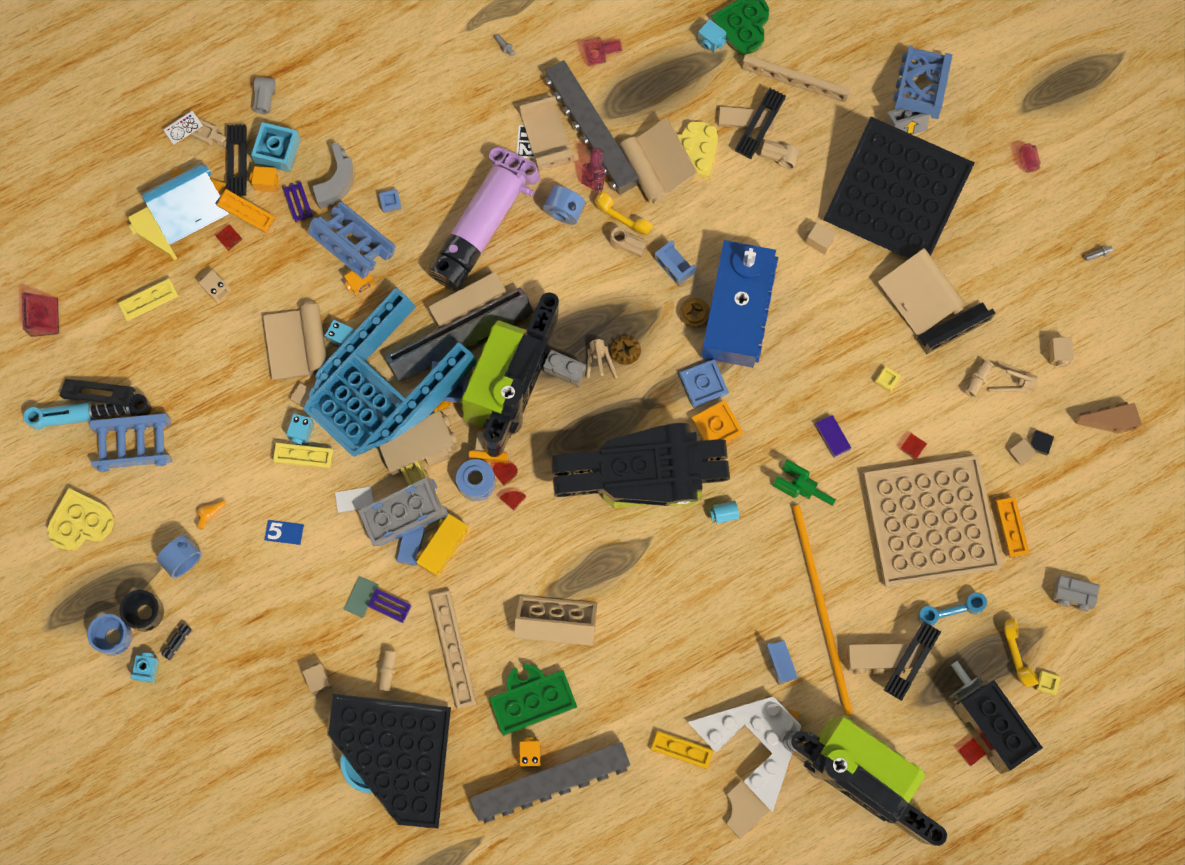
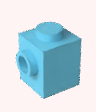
(712, 36)

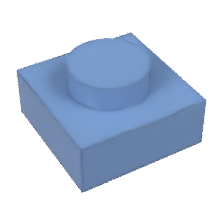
(390, 201)

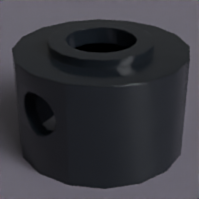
(131, 604)

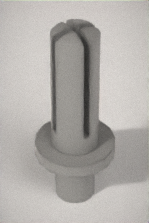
(507, 48)
(1102, 252)

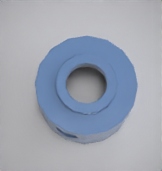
(560, 202)
(484, 488)
(179, 556)
(101, 626)

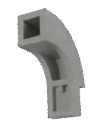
(340, 184)

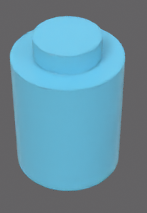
(724, 512)

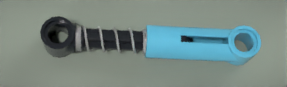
(82, 412)

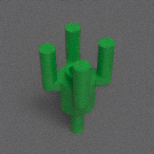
(801, 484)

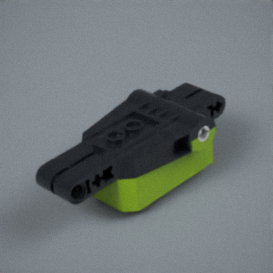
(508, 374)
(644, 468)
(866, 774)

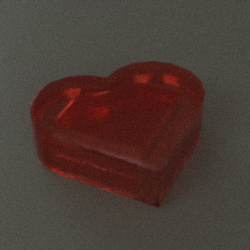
(505, 472)

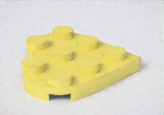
(700, 144)
(79, 520)

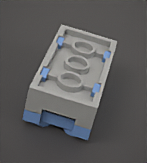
(402, 512)

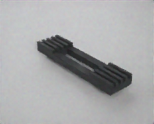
(773, 101)
(235, 136)
(120, 397)
(925, 635)

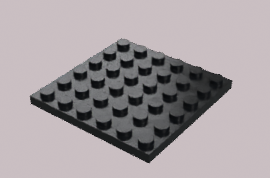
(898, 190)

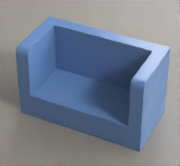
(674, 263)

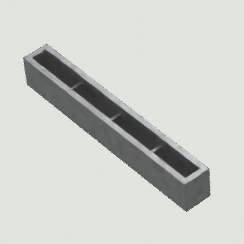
(590, 125)
(465, 330)
(549, 782)

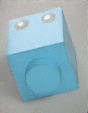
(338, 333)
(300, 429)

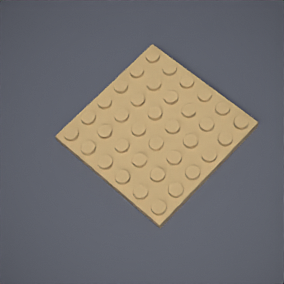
(932, 521)

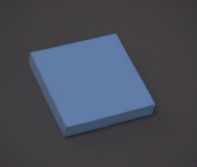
(703, 383)

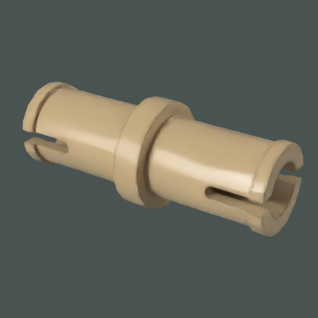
(979, 378)
(387, 670)

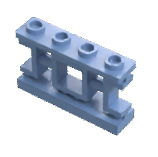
(345, 249)

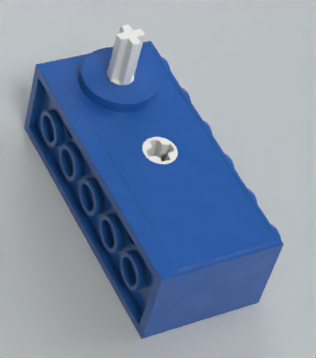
(740, 304)

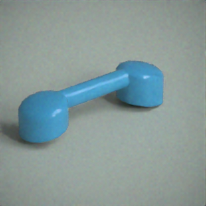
(931, 615)

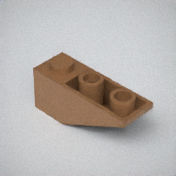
(1117, 420)

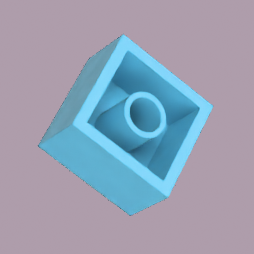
(276, 147)

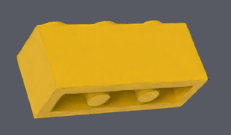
(442, 545)

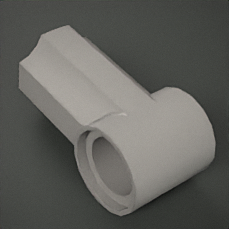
(263, 89)

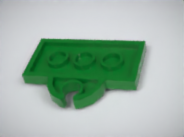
(532, 699)

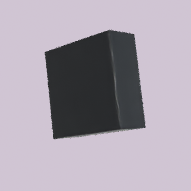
(1042, 442)

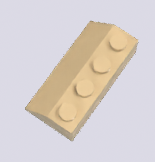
(555, 620)

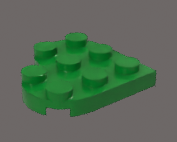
(744, 24)

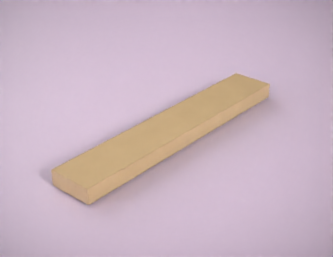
(795, 78)
(453, 649)

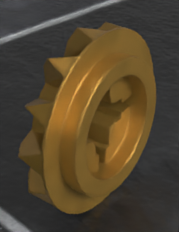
(699, 305)
(622, 357)

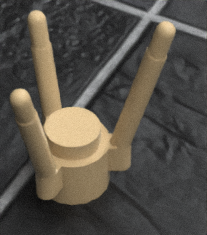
(597, 350)
(1026, 380)

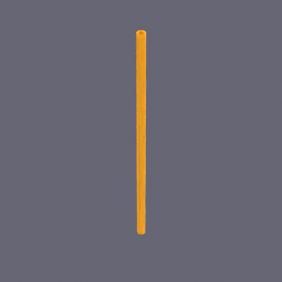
(822, 610)

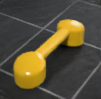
(605, 202)
(1025, 674)

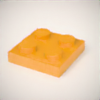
(717, 423)

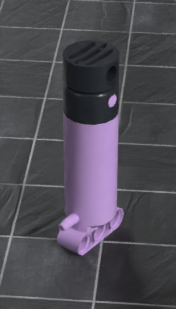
(482, 217)

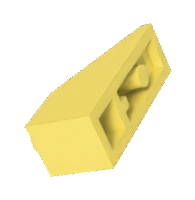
(147, 228)

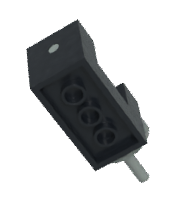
(994, 721)

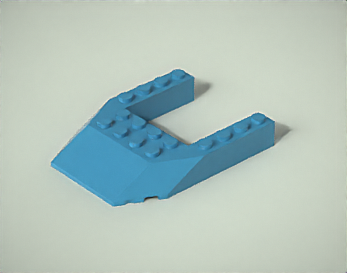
(362, 406)

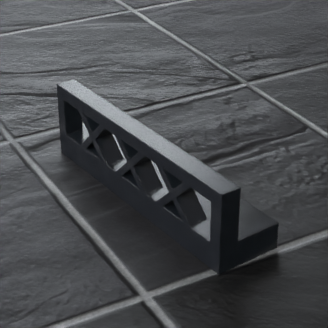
(955, 327)

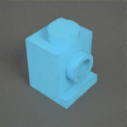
(149, 673)

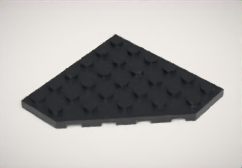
(395, 752)

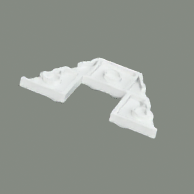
(770, 724)

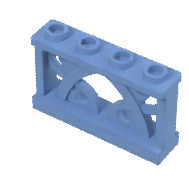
(930, 103)

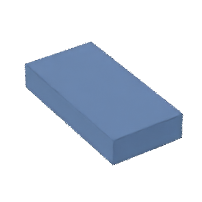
(410, 547)

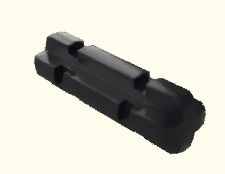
(176, 641)

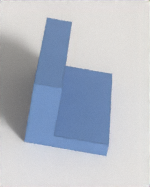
(781, 662)

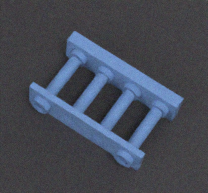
(120, 426)

